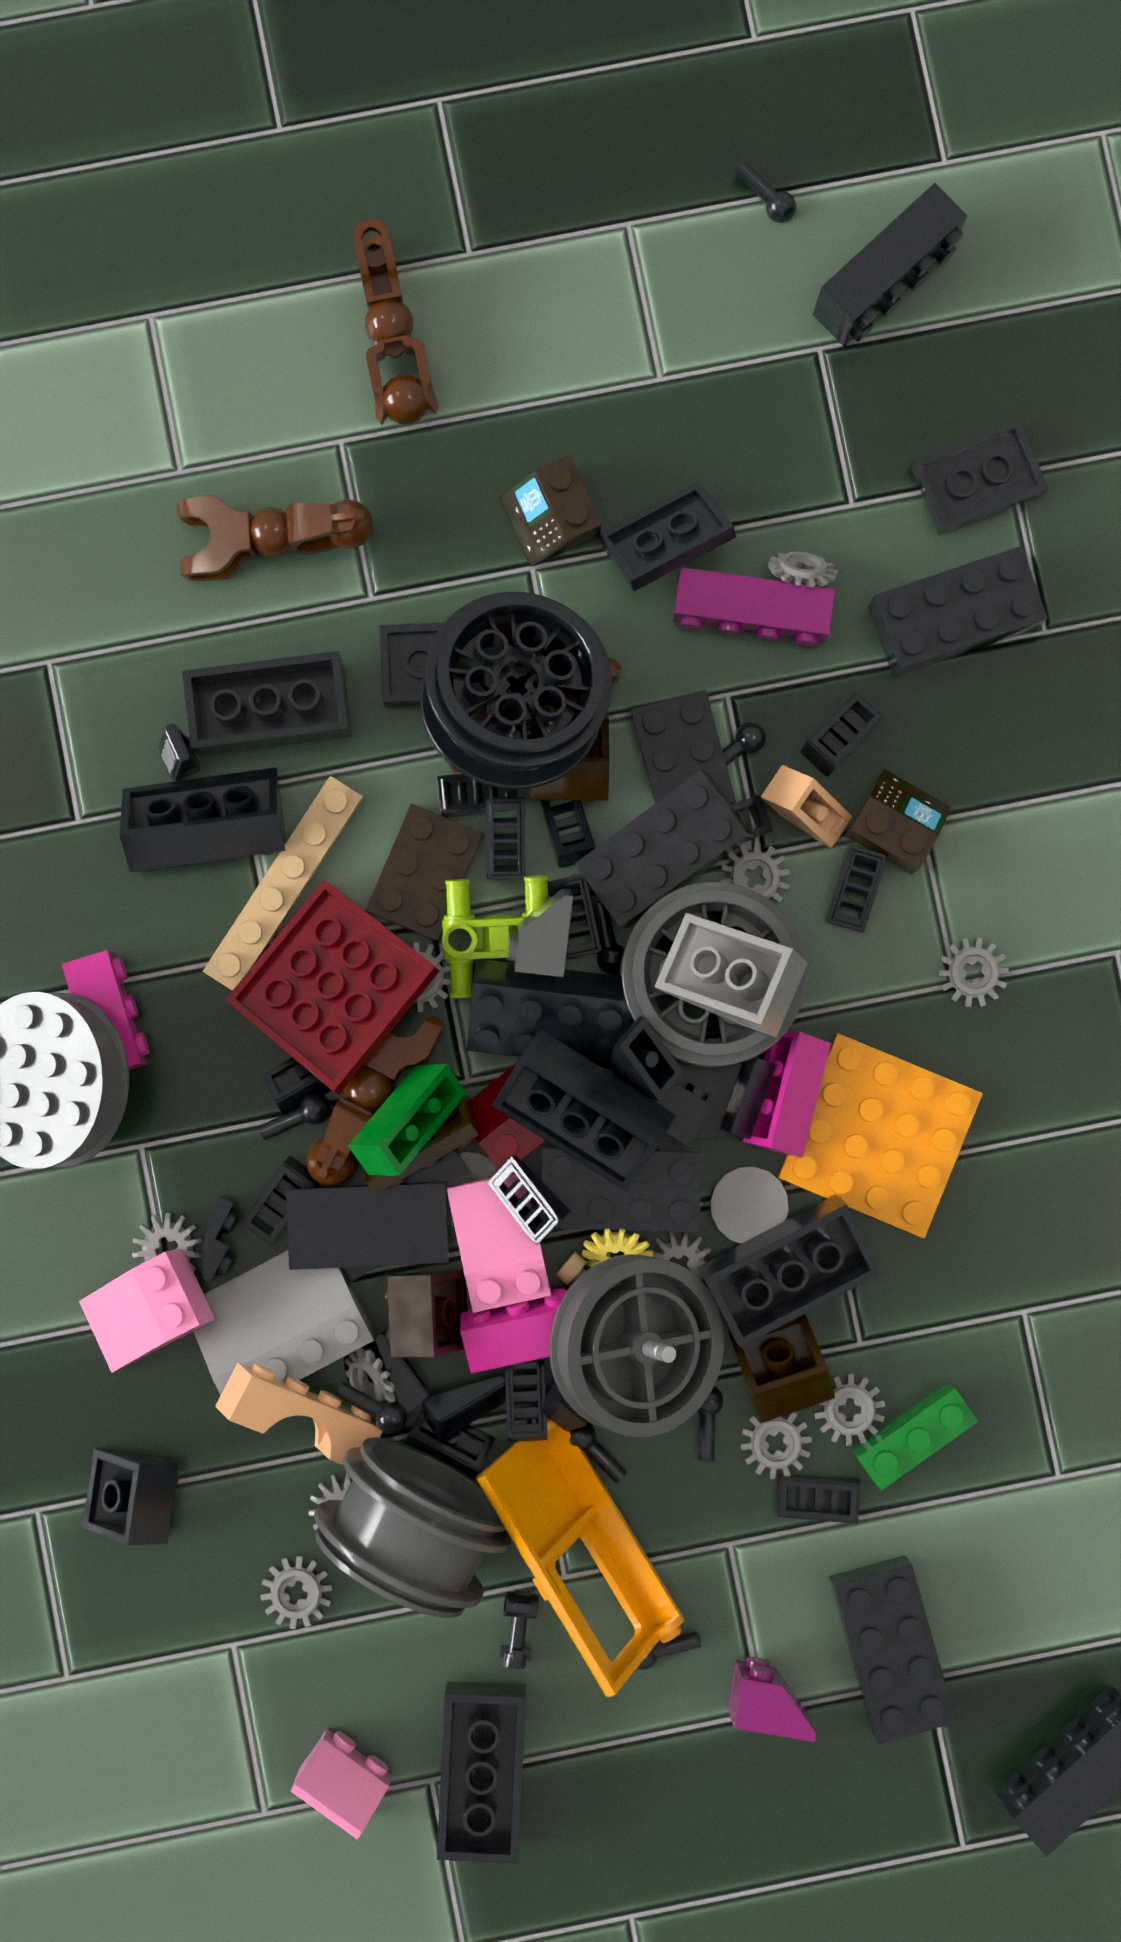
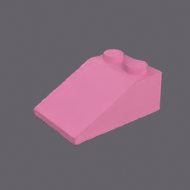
(496, 1253)
(146, 1309)

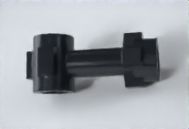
(520, 1606)

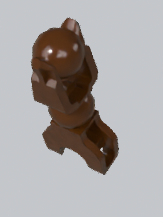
(390, 328)
(271, 531)
(330, 1158)

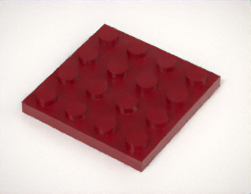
(332, 986)

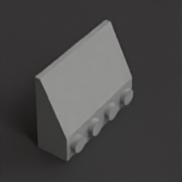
(282, 1321)

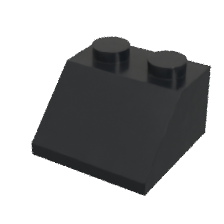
(130, 1497)

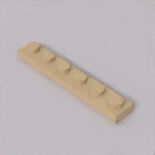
(283, 883)

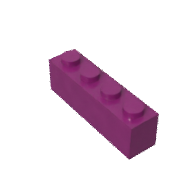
(753, 606)

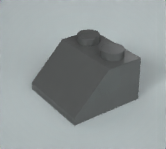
(543, 937)

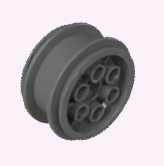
(642, 965)
(411, 1528)

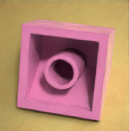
(342, 1782)

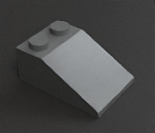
(732, 974)

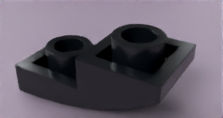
(217, 1250)

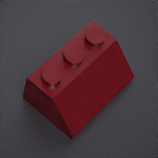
(498, 1133)

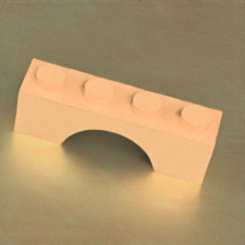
(261, 1400)

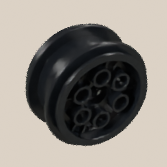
(540, 637)

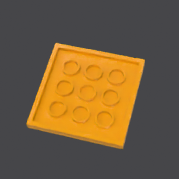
(883, 1136)

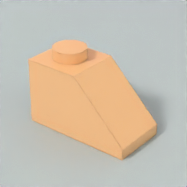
(806, 805)

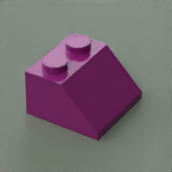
(765, 1703)

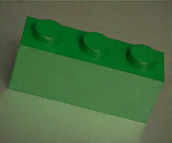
(407, 1120)
(914, 1436)

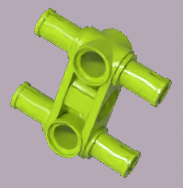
(488, 933)

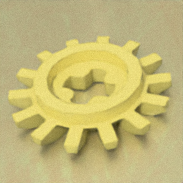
(613, 1242)

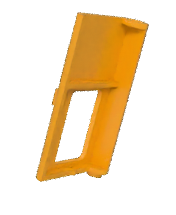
(548, 1501)

